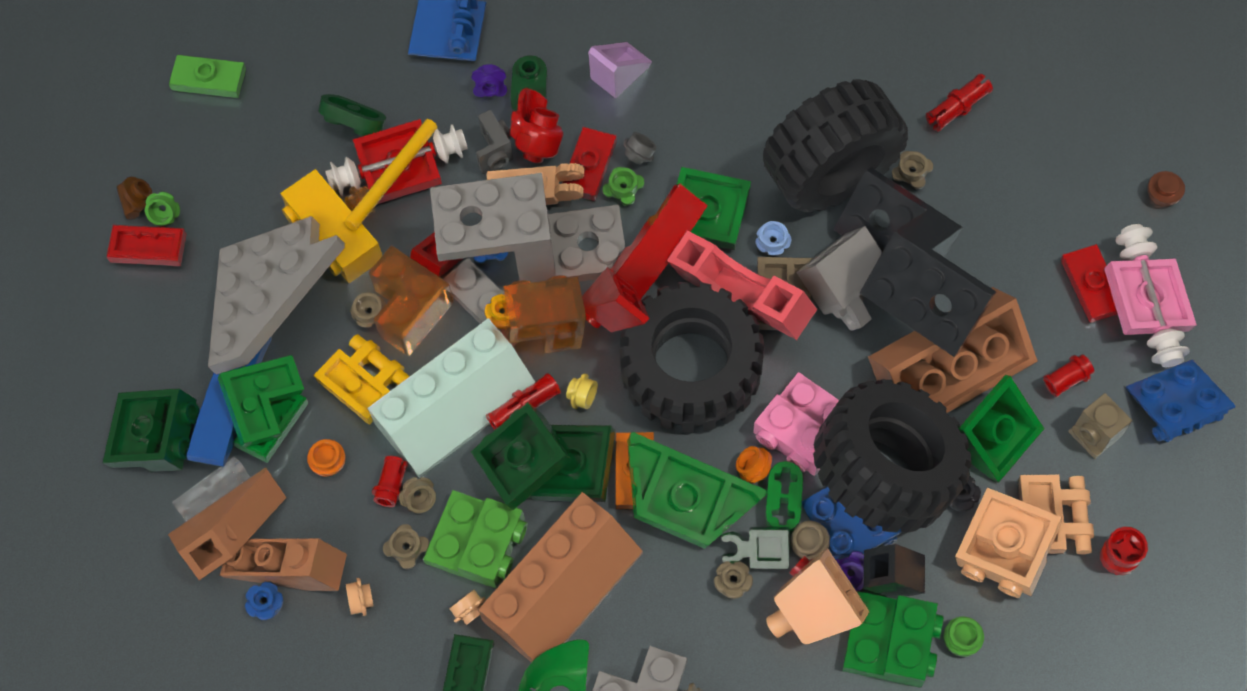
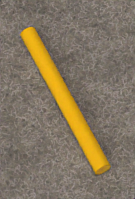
(390, 175)

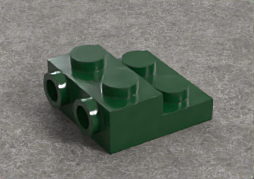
(151, 430)
(521, 455)

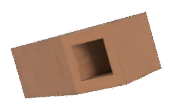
(227, 524)
(288, 563)

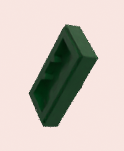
(468, 664)

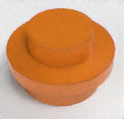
(326, 457)
(754, 464)

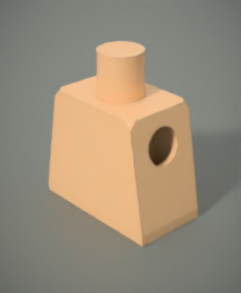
(817, 602)

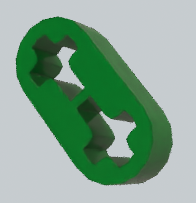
(792, 499)

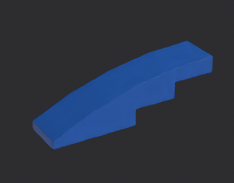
(214, 428)

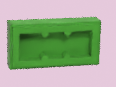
(207, 76)

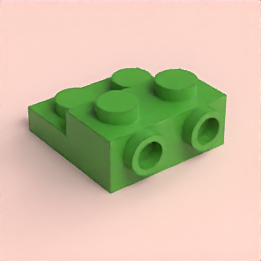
(476, 539)

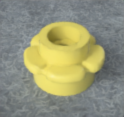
(581, 392)

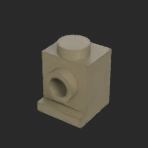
(1100, 426)

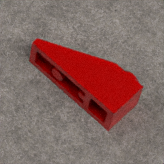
(613, 303)

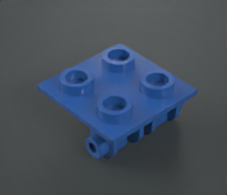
(447, 29)
(1180, 400)
(845, 532)

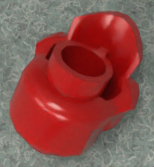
(535, 127)

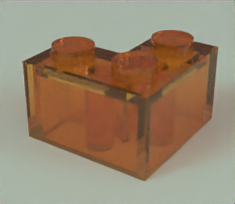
(414, 297)
(545, 311)

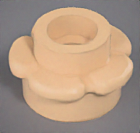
(359, 597)
(467, 607)

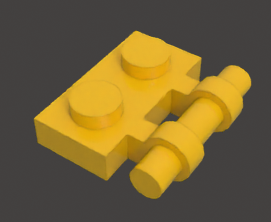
(352, 383)

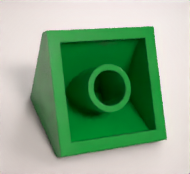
(1000, 429)

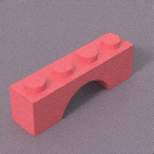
(768, 299)

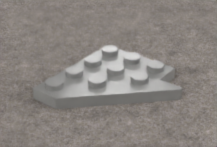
(262, 285)

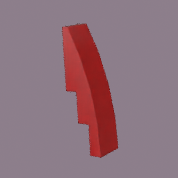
(658, 238)

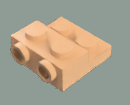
(1007, 543)

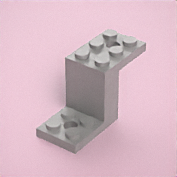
(518, 221)

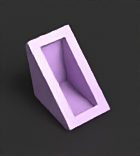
(616, 66)

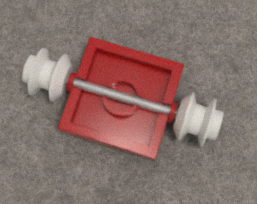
(380, 149)

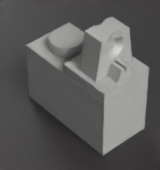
(840, 273)

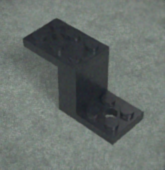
(915, 263)

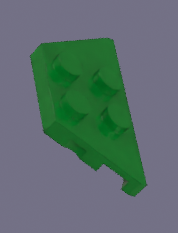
(684, 493)

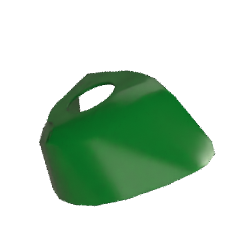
(558, 666)

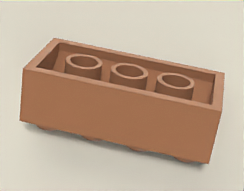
(993, 349)
(561, 579)

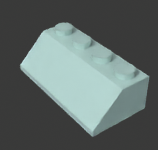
(450, 397)

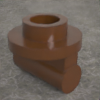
(133, 196)

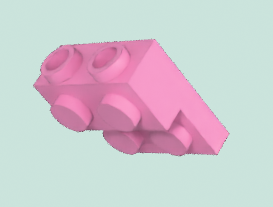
(794, 421)

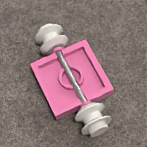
(1150, 296)

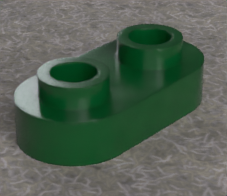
(534, 80)
(344, 111)

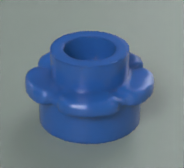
(270, 608)

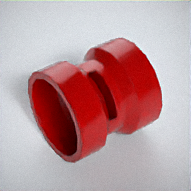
(1128, 543)

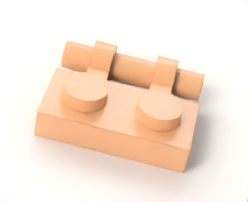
(1046, 494)

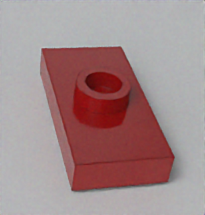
(594, 153)
(146, 245)
(1090, 282)

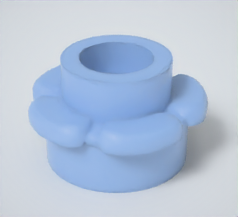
(776, 230)

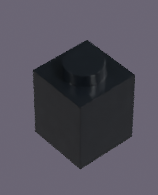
(894, 571)

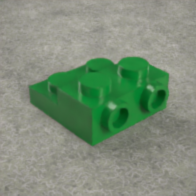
(894, 640)

